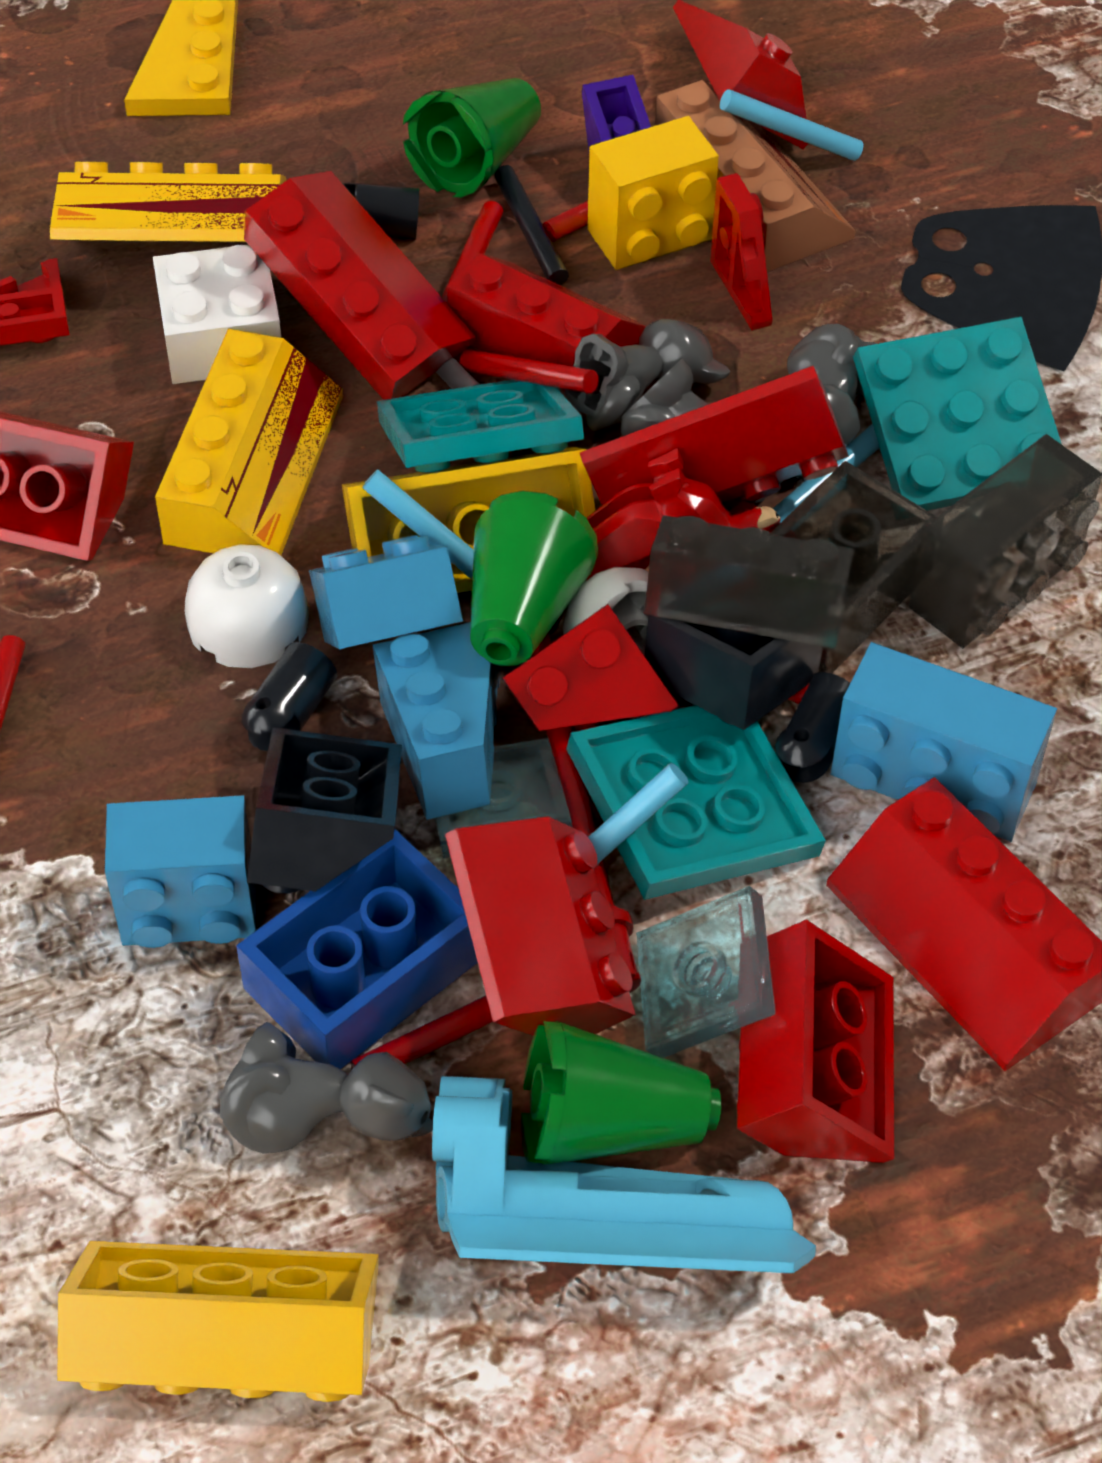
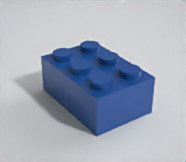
(359, 953)

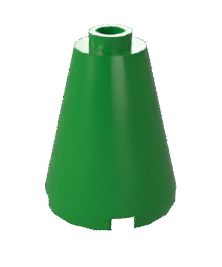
(468, 132)
(525, 573)
(608, 1098)

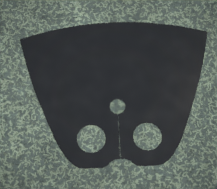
(1042, 271)

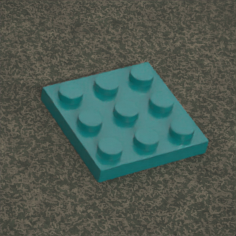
(953, 407)
(478, 423)
(724, 824)

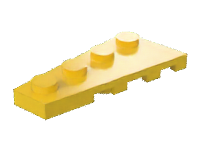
(188, 62)

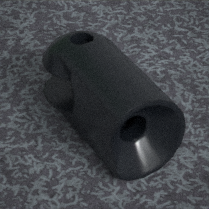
(390, 206)
(288, 693)
(813, 729)

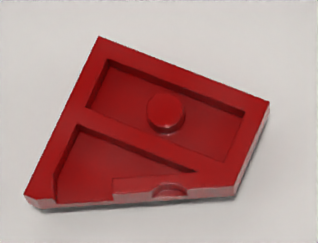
(740, 251)
(34, 308)
(589, 677)

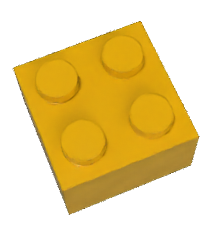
(652, 192)

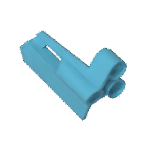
(593, 1212)

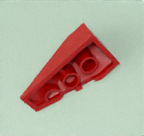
(744, 62)

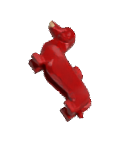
(632, 517)

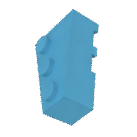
(442, 714)

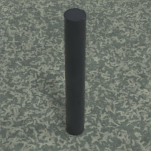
(531, 225)

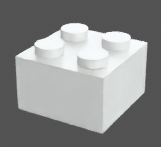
(205, 297)

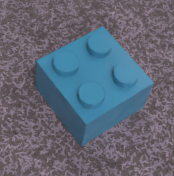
(385, 593)
(180, 870)

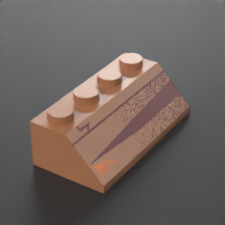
(795, 211)

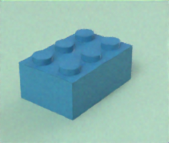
(925, 721)

